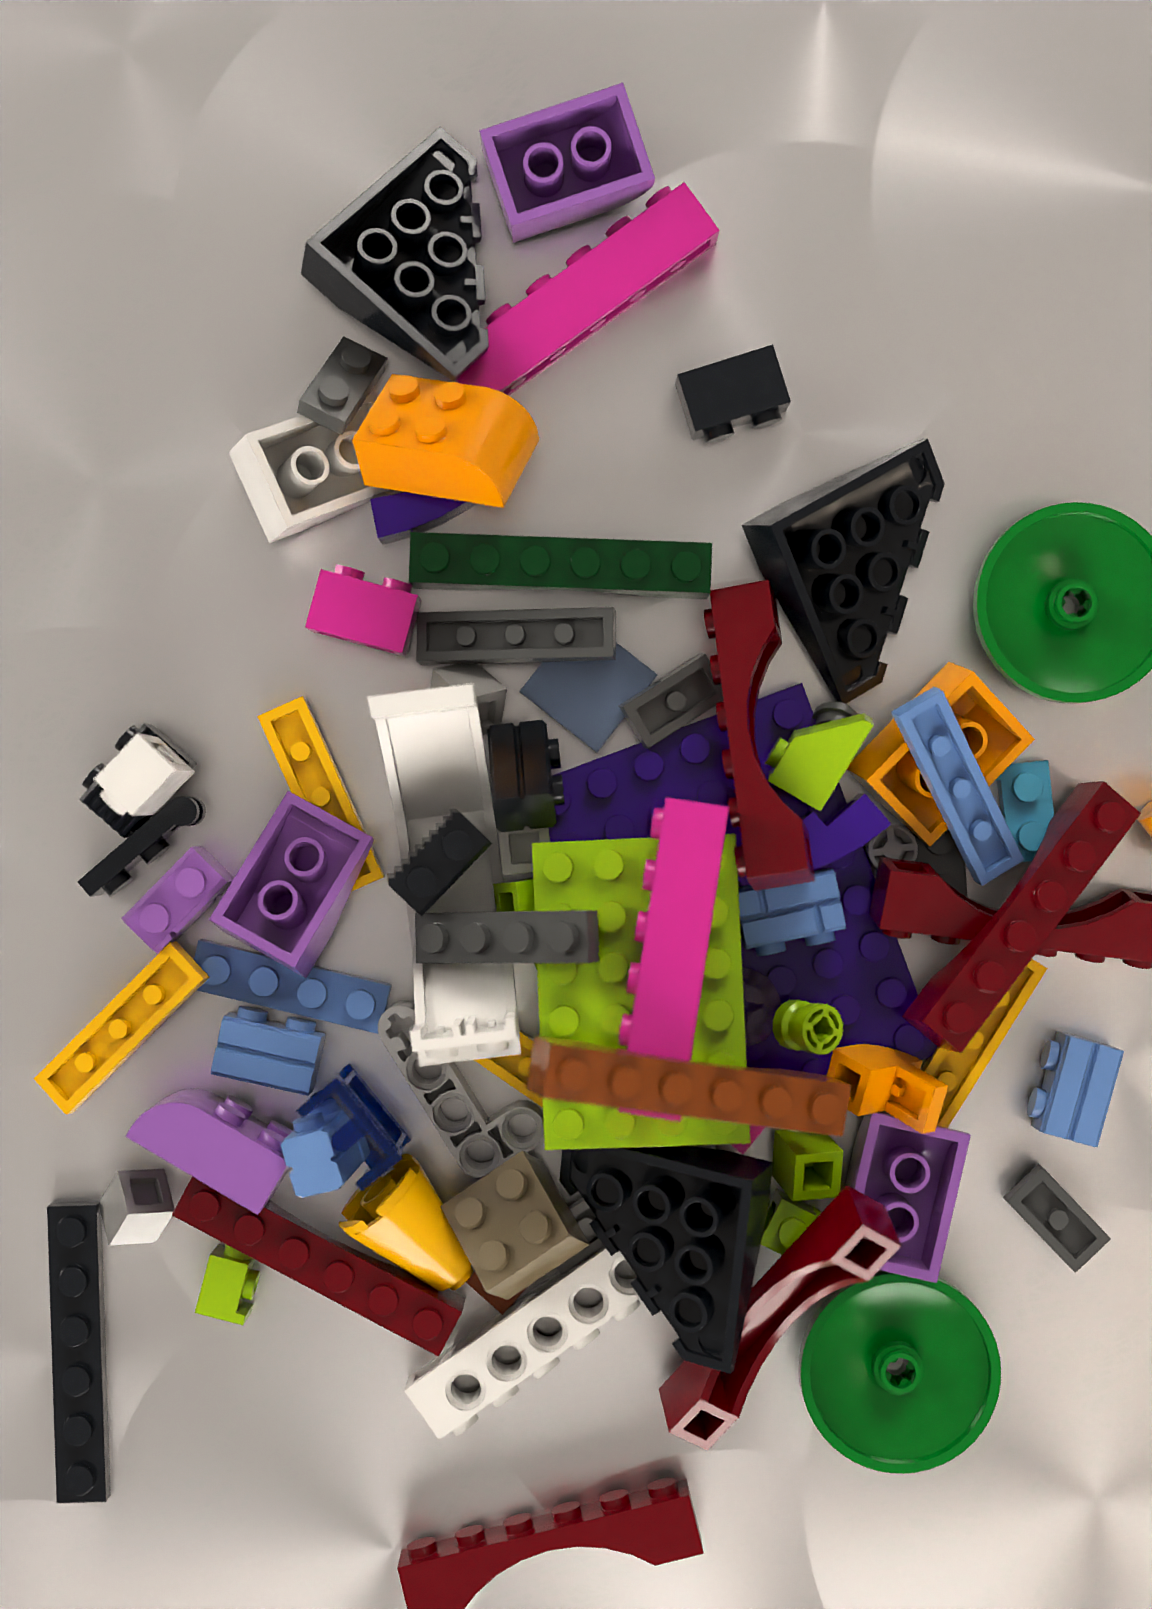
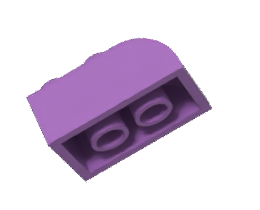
(567, 162)
(216, 1144)
(916, 1183)

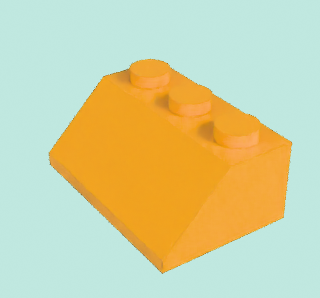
(893, 776)

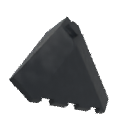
(408, 257)
(843, 560)
(687, 1229)

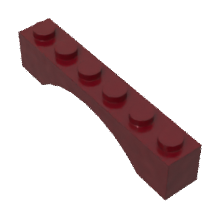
(747, 638)
(917, 900)
(980, 975)
(836, 1250)
(326, 1266)
(647, 1523)

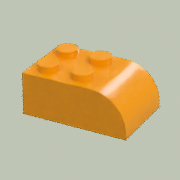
(445, 440)

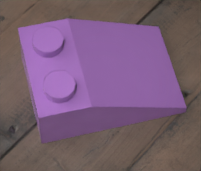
(294, 884)

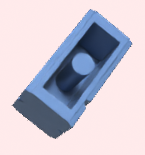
(791, 913)
(269, 1051)
(1075, 1088)
(313, 1159)

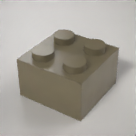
(514, 1225)

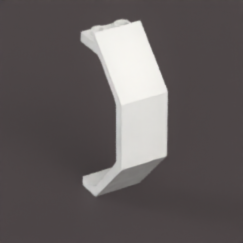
(435, 765)

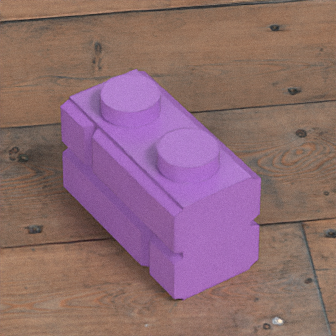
(178, 898)

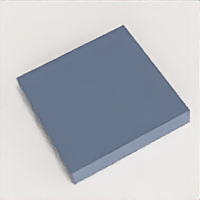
(588, 693)

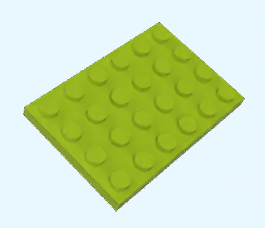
(590, 998)

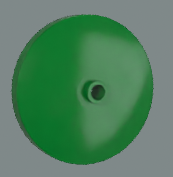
(1080, 555)
(910, 1414)

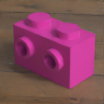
(364, 611)

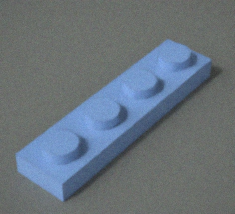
(957, 785)
(264, 982)

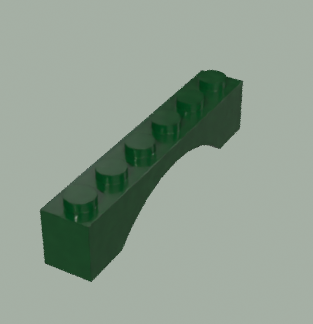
(560, 563)

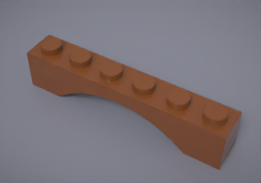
(687, 1088)

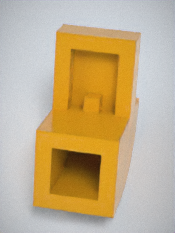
(889, 1083)

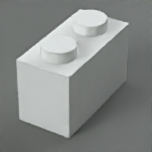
(142, 776)

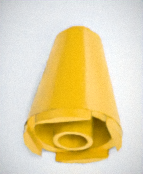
(407, 1226)

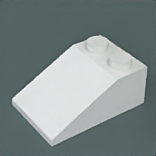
(302, 473)

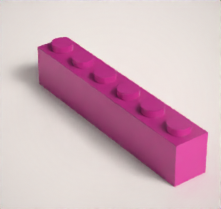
(592, 289)
(674, 931)

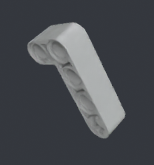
(452, 1084)

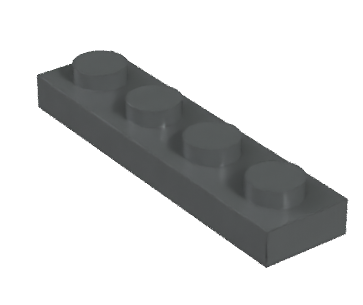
(516, 636)
(508, 937)

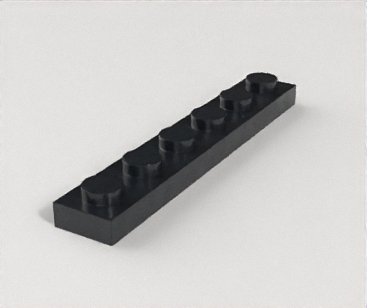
(78, 1352)

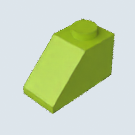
(817, 758)

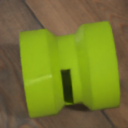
(807, 1026)

